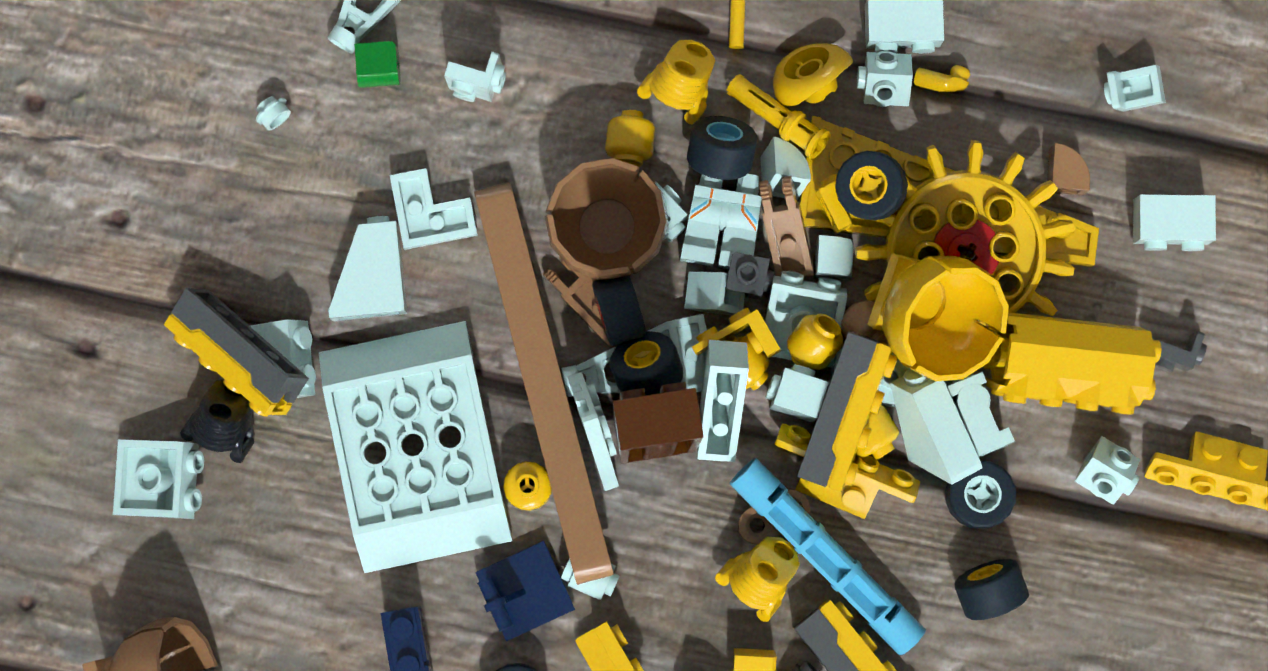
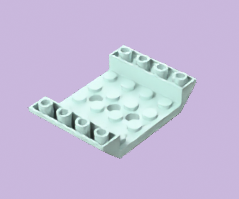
(424, 502)

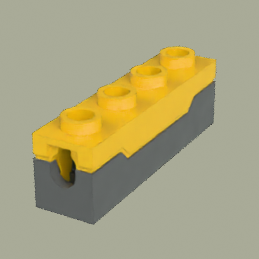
(235, 352)
(846, 411)
(836, 641)

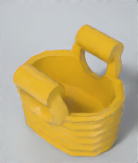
(681, 79)
(761, 575)

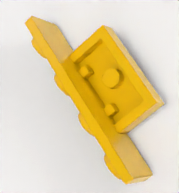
(1216, 469)
(868, 480)

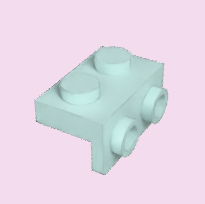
(474, 83)

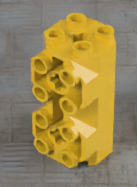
(1074, 363)

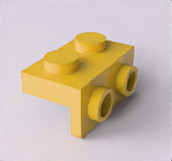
(604, 649)

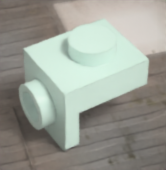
(1134, 88)
(675, 213)

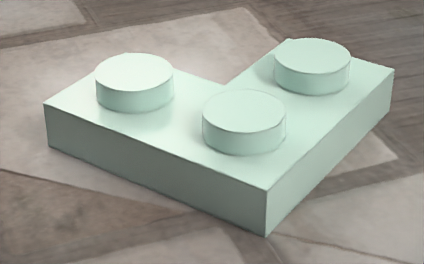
(423, 221)

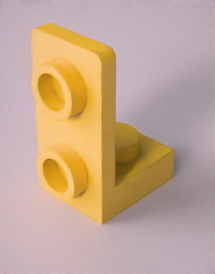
(835, 212)
(760, 337)

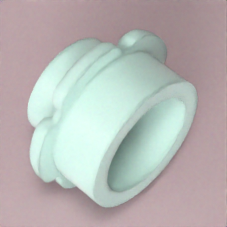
(272, 112)

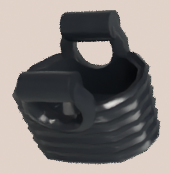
(222, 422)

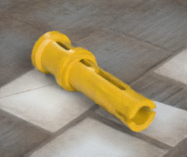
(791, 124)

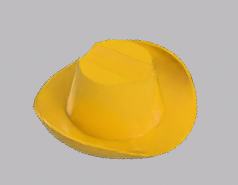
(809, 73)

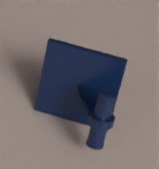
(524, 591)

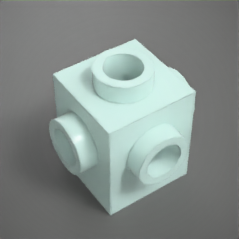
(886, 78)
(1109, 471)

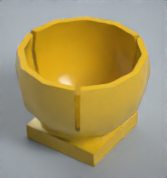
(934, 312)

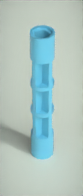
(844, 573)

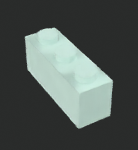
(722, 399)

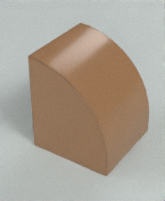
(1068, 171)

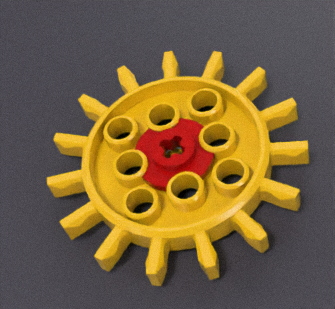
(979, 191)

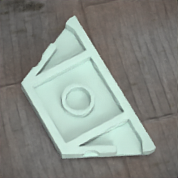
(595, 428)

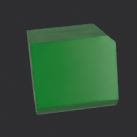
(377, 64)

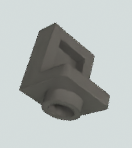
(749, 275)
(1182, 359)

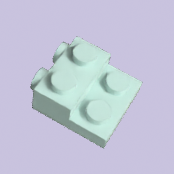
(794, 298)
(157, 479)

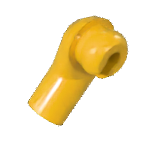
(942, 82)

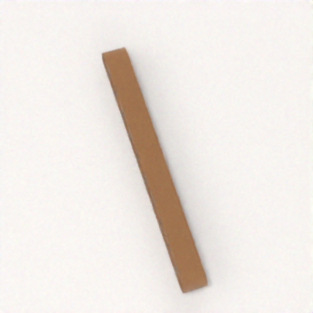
(543, 384)

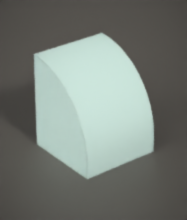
(784, 160)
(833, 257)
(709, 294)

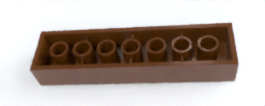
(657, 423)

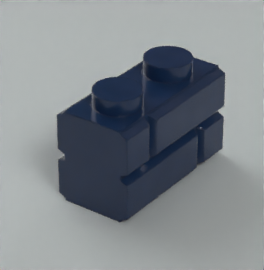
(406, 640)

